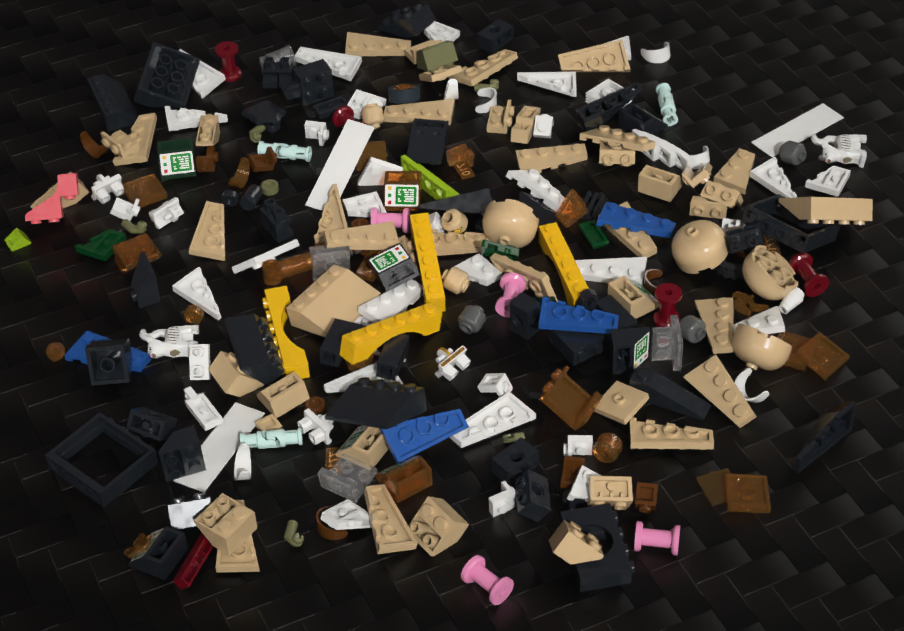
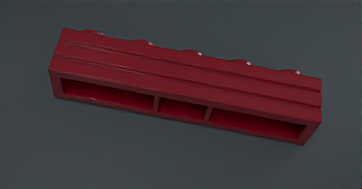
(193, 562)

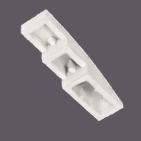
(666, 152)

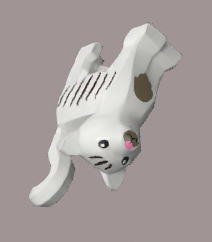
(846, 149)
(175, 344)

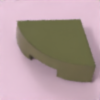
(512, 437)

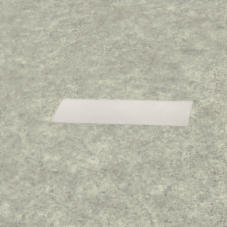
(798, 129)
(340, 162)
(222, 445)

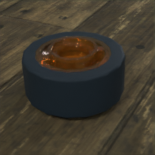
(404, 93)

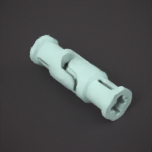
(666, 103)
(292, 152)
(284, 438)

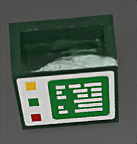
(176, 158)

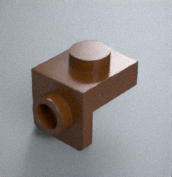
(208, 162)
(263, 162)
(570, 470)
(646, 497)

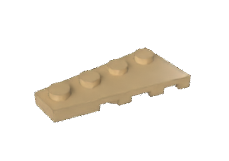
(371, 45)
(209, 234)
(638, 242)
(241, 560)

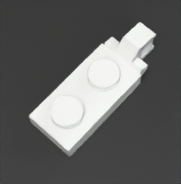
(202, 409)

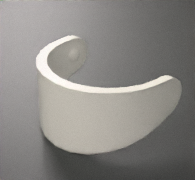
(657, 56)
(451, 90)
(487, 92)
(701, 159)
(740, 382)
(242, 463)

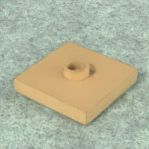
(440, 74)
(621, 402)

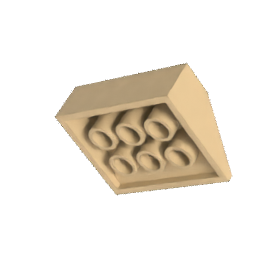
(830, 209)
(330, 297)

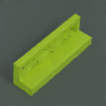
(430, 182)

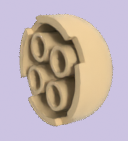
(509, 223)
(699, 246)
(768, 274)
(759, 348)

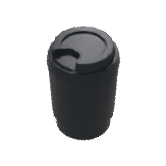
(251, 197)

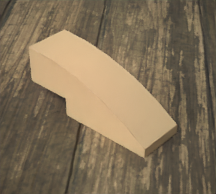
(524, 125)

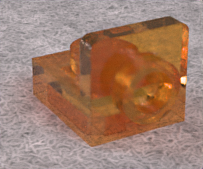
(460, 154)

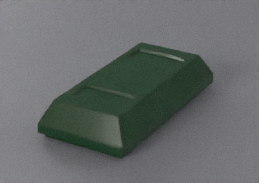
(593, 234)

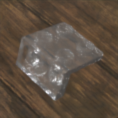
(347, 477)

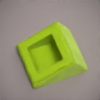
(17, 240)

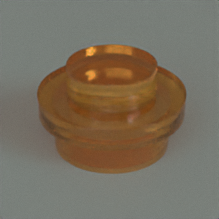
(55, 351)

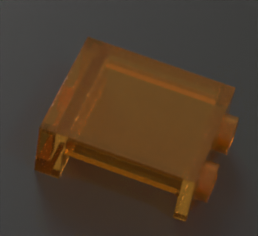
(569, 399)

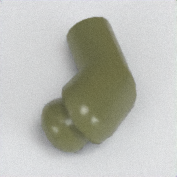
(493, 84)
(255, 135)
(140, 228)
(291, 535)

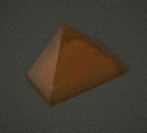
(571, 209)

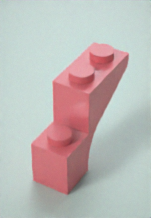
(53, 208)

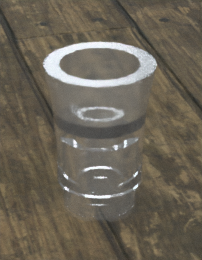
(283, 52)

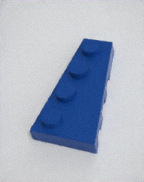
(634, 220)
(569, 318)
(77, 351)
(423, 432)

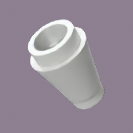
(791, 300)

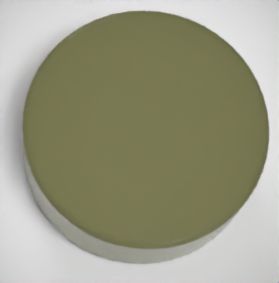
(269, 187)

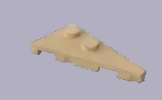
(332, 215)

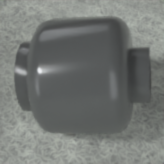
(792, 153)
(471, 319)
(692, 329)

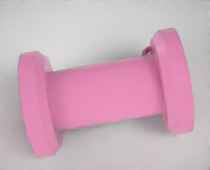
(400, 220)
(512, 285)
(657, 538)
(476, 571)

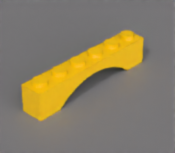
(556, 248)
(427, 259)
(363, 342)
(293, 357)

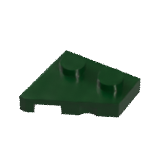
(101, 245)
(489, 248)

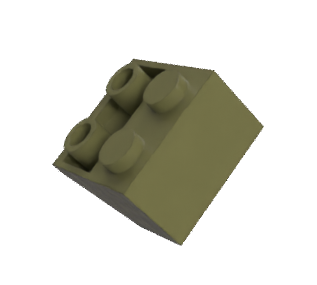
(436, 55)

